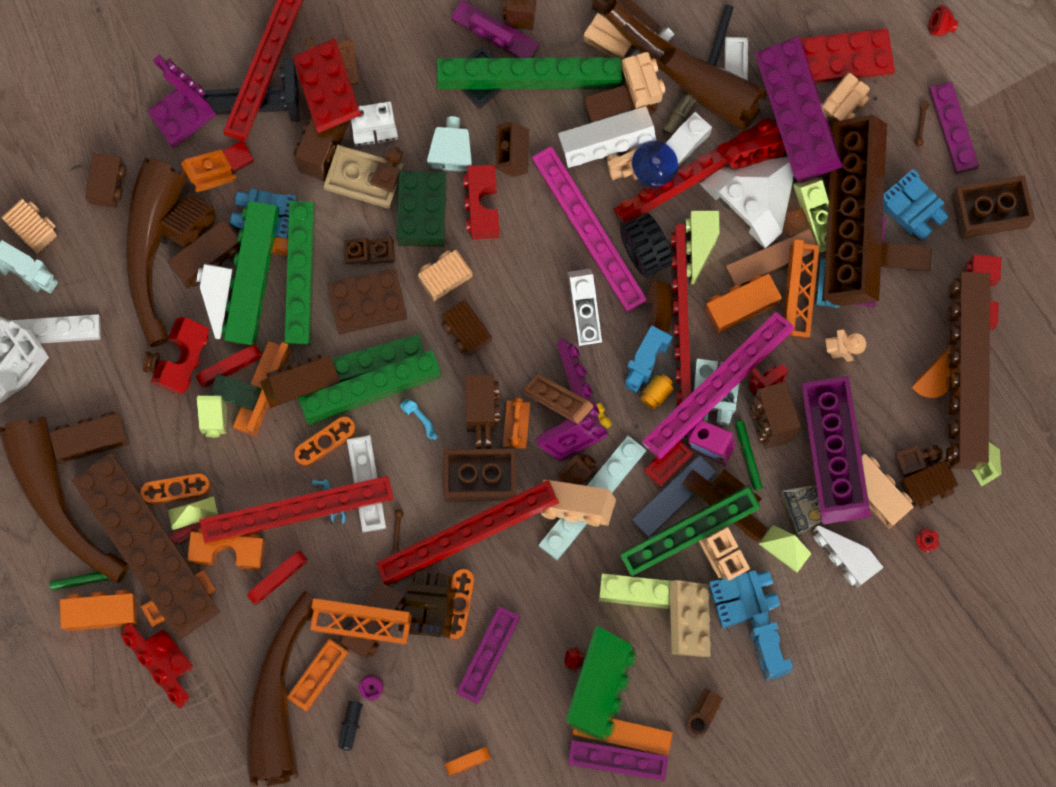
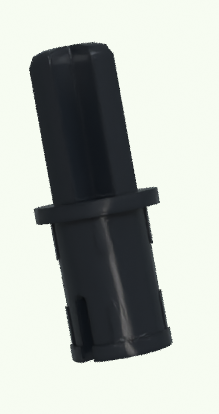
(350, 725)

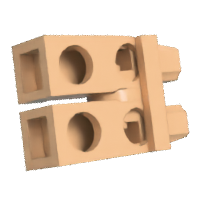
(719, 553)

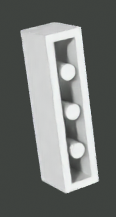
(607, 137)

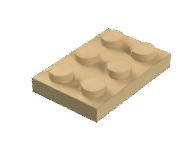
(352, 176)
(690, 619)

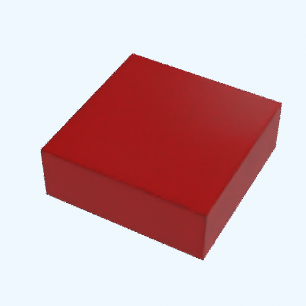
(238, 156)

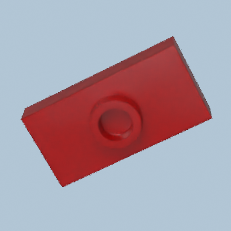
(663, 469)

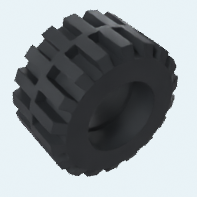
(646, 245)

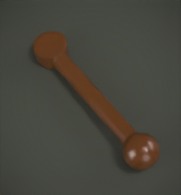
(924, 105)
(398, 514)

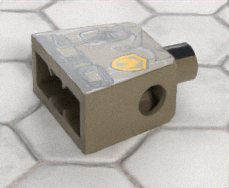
(802, 508)

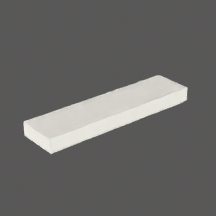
(364, 469)

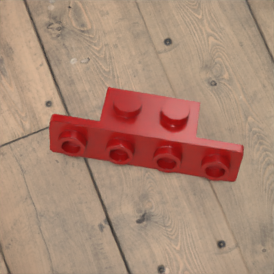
(162, 660)

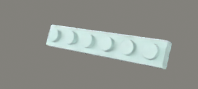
(608, 477)

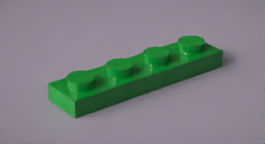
(376, 357)

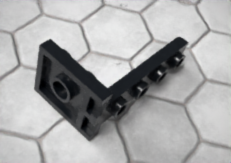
(276, 98)

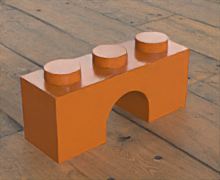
(248, 550)

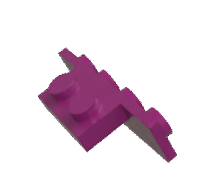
(494, 30)

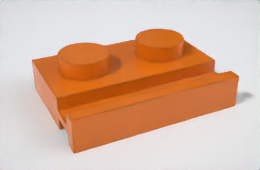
(208, 170)

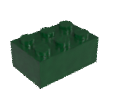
(421, 209)

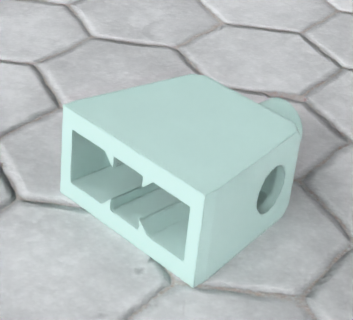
(450, 147)

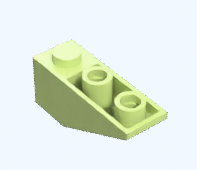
(814, 201)
(703, 237)

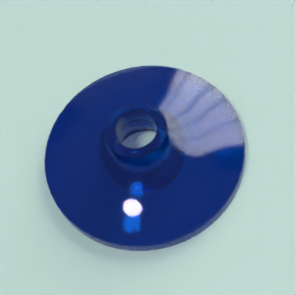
(652, 173)

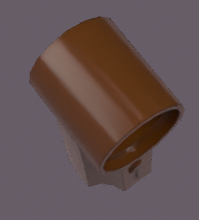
(704, 712)

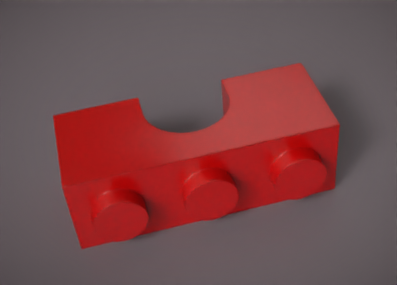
(482, 221)
(990, 265)
(190, 339)

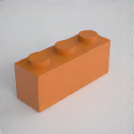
(742, 302)
(98, 610)

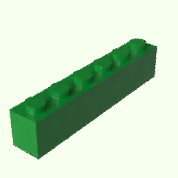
(251, 273)
(300, 273)
(370, 387)
(690, 530)

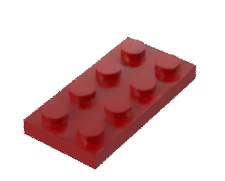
(855, 53)
(326, 85)

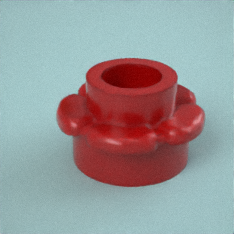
(921, 540)
(573, 658)

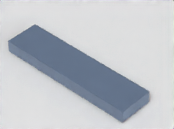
(670, 499)

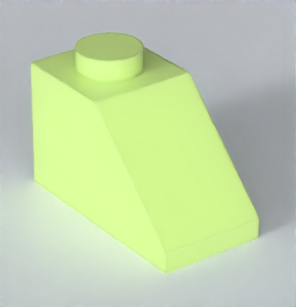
(212, 415)

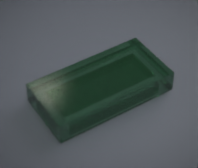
(236, 392)

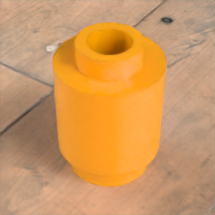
(657, 391)

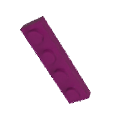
(953, 127)
(488, 655)
(618, 760)

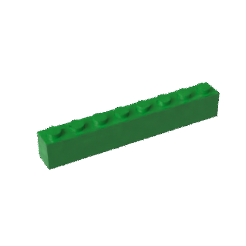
(528, 73)

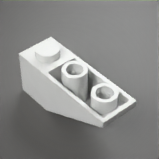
(584, 306)
(852, 557)

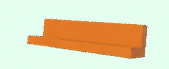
(793, 286)
(273, 358)
(362, 612)

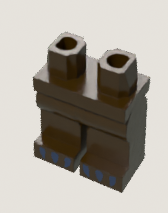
(430, 605)

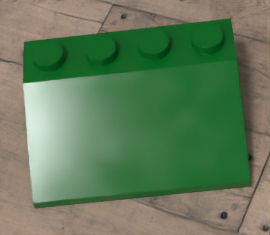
(601, 685)

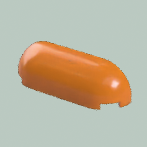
(934, 379)

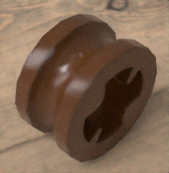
(150, 362)

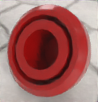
(942, 21)

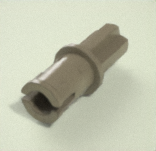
(679, 115)

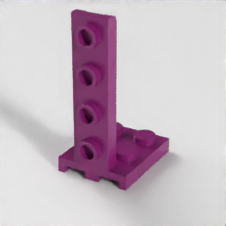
(184, 108)
(572, 437)

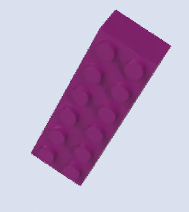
(798, 109)
(836, 450)

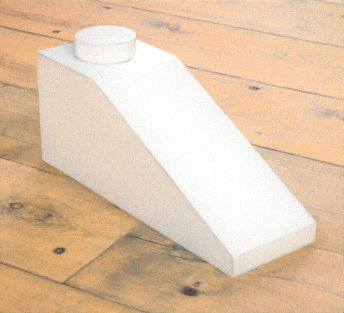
(688, 138)
(215, 289)

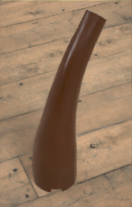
(711, 86)
(151, 201)
(36, 470)
(269, 735)

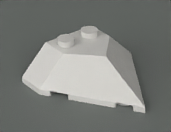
(756, 194)
(19, 357)

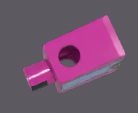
(717, 445)

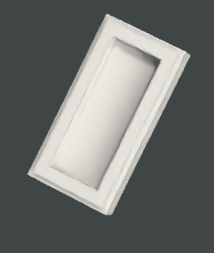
(736, 56)

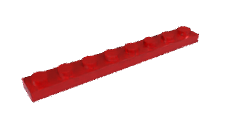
(262, 69)
(691, 174)
(681, 308)
(296, 509)
(467, 532)

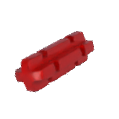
(182, 534)

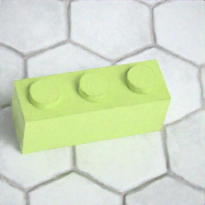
(635, 591)

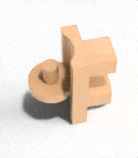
(621, 165)
(845, 345)

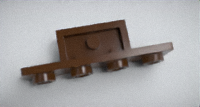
(720, 488)

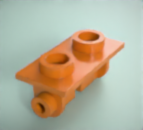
(516, 424)

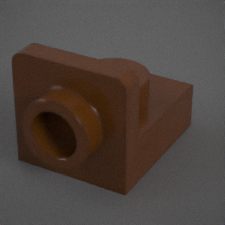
(578, 469)

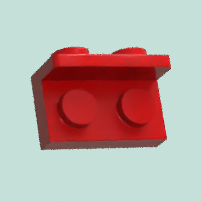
(772, 377)

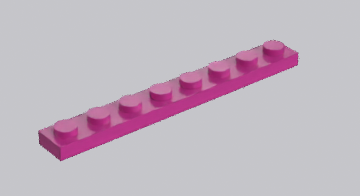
(589, 229)
(717, 385)

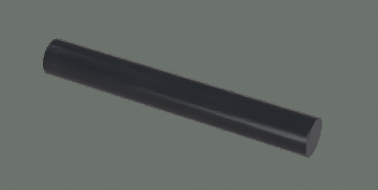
(720, 35)

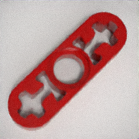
(742, 155)
(229, 365)
(277, 577)

